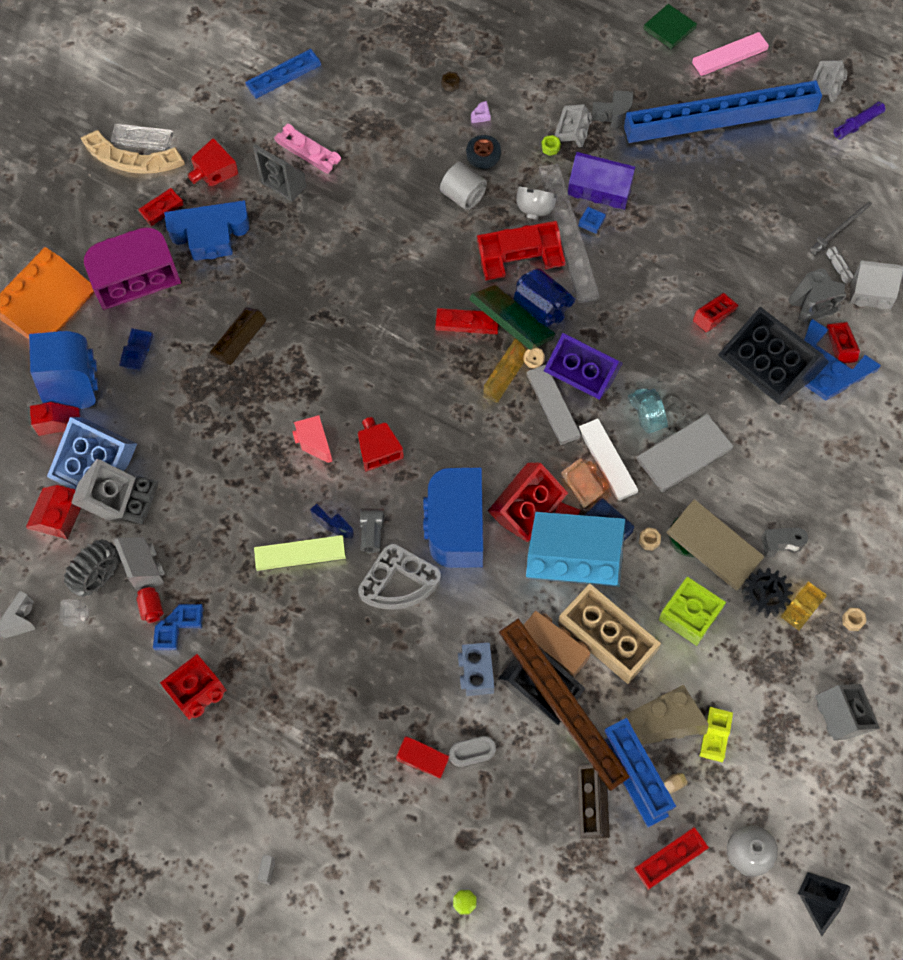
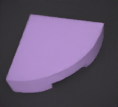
(480, 113)

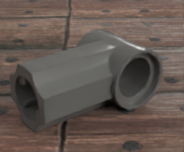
(371, 523)

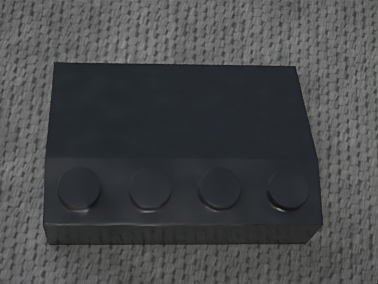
(773, 356)

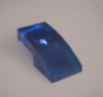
(137, 348)
(335, 525)

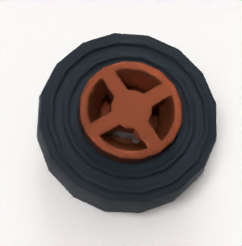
(486, 145)

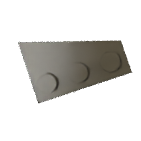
(667, 718)

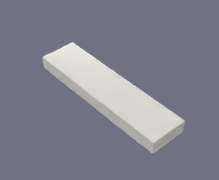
(608, 459)

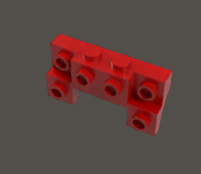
(520, 244)

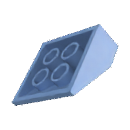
(82, 445)

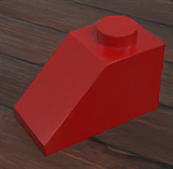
(51, 417)

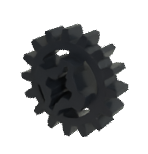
(777, 597)

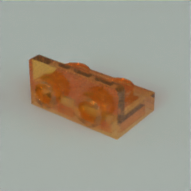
(585, 482)

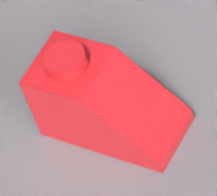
(312, 438)

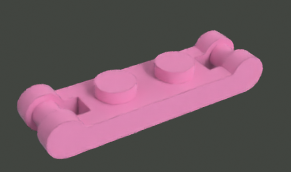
(307, 149)

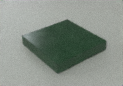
(670, 26)

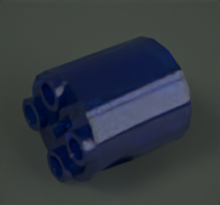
(543, 297)

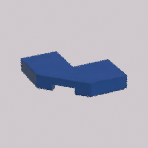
(167, 630)

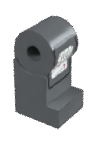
(783, 539)

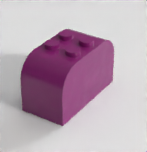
(130, 267)

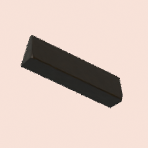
(238, 335)
(592, 804)

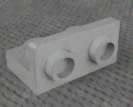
(830, 78)
(574, 124)

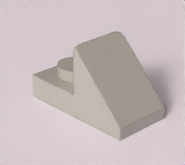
(12, 621)

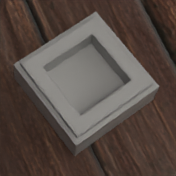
(266, 869)

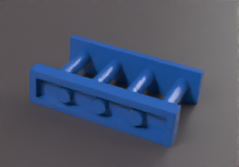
(644, 782)

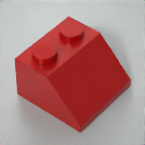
(54, 512)

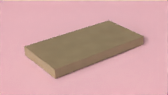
(715, 544)

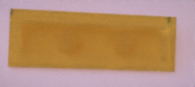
(505, 371)

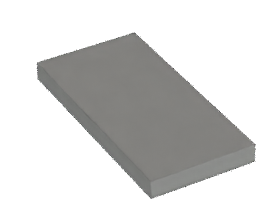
(684, 453)

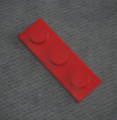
(465, 321)
(671, 858)

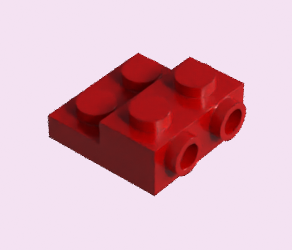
(193, 687)

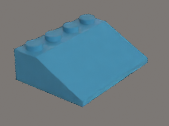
(576, 549)

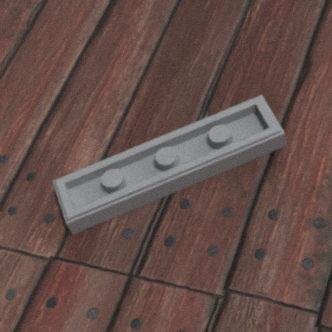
(553, 405)

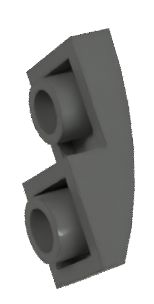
(140, 499)

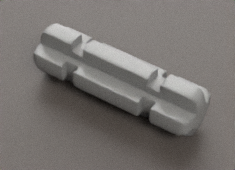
(840, 264)

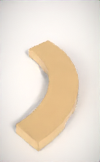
(131, 161)

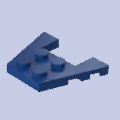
(835, 375)

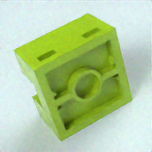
(692, 611)

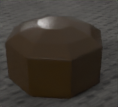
(450, 81)

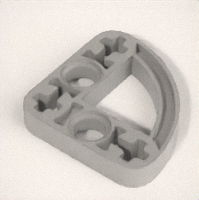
(398, 564)

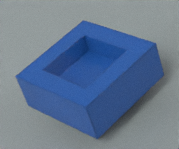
(592, 220)

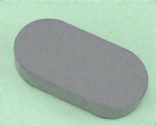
(472, 751)

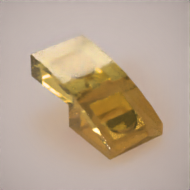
(803, 606)

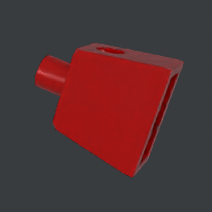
(212, 164)
(378, 445)

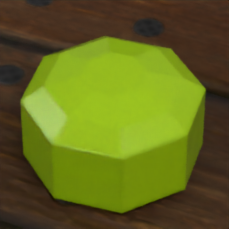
(550, 145)
(464, 902)

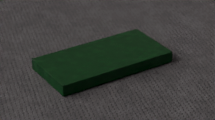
(512, 317)

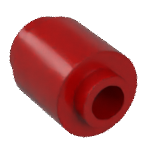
(149, 605)

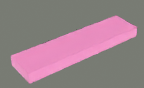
(730, 54)

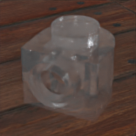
(73, 612)

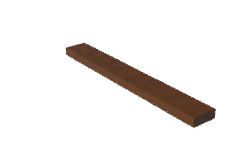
(564, 704)

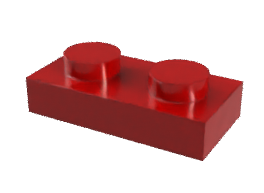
(155, 209)

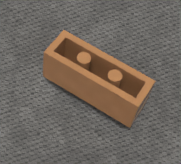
(557, 643)

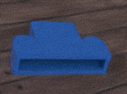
(208, 228)

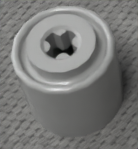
(463, 186)

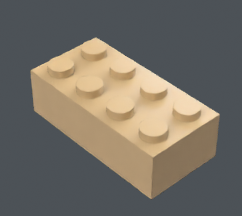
(609, 633)

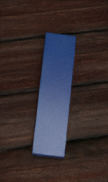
(283, 73)

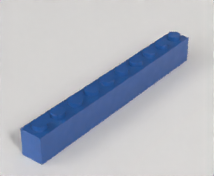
(722, 111)

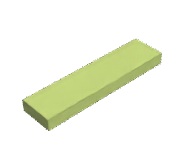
(299, 553)

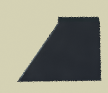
(822, 899)

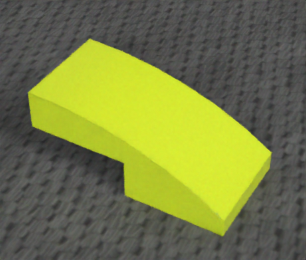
(715, 741)

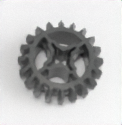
(92, 568)

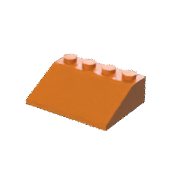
(43, 295)

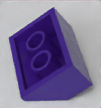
(601, 180)
(582, 366)

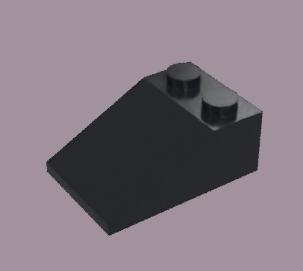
(520, 683)

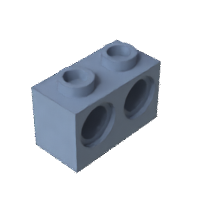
(478, 669)

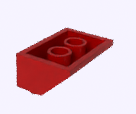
(528, 493)

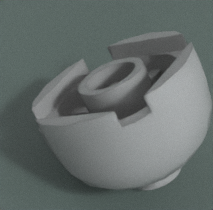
(535, 202)
(752, 850)

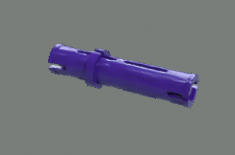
(854, 123)

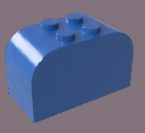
(63, 368)
(455, 518)

